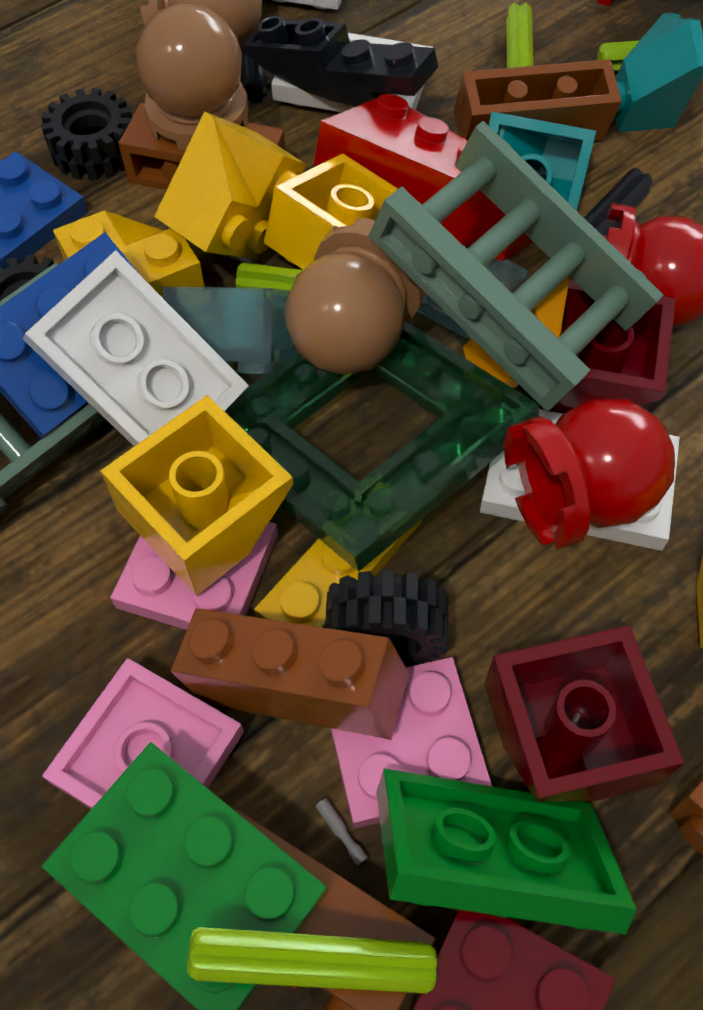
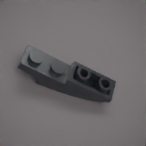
(327, 64)

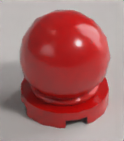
(667, 254)
(592, 467)

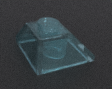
(238, 323)

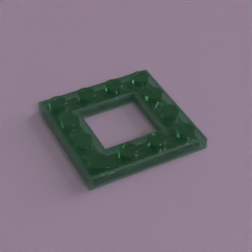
(371, 514)

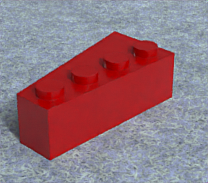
(412, 154)

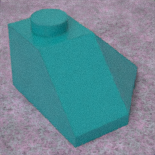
(660, 74)
(552, 149)

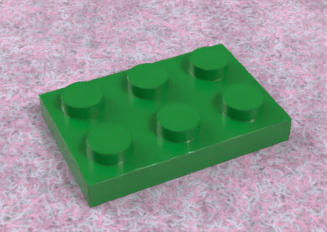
(499, 853)
(174, 859)

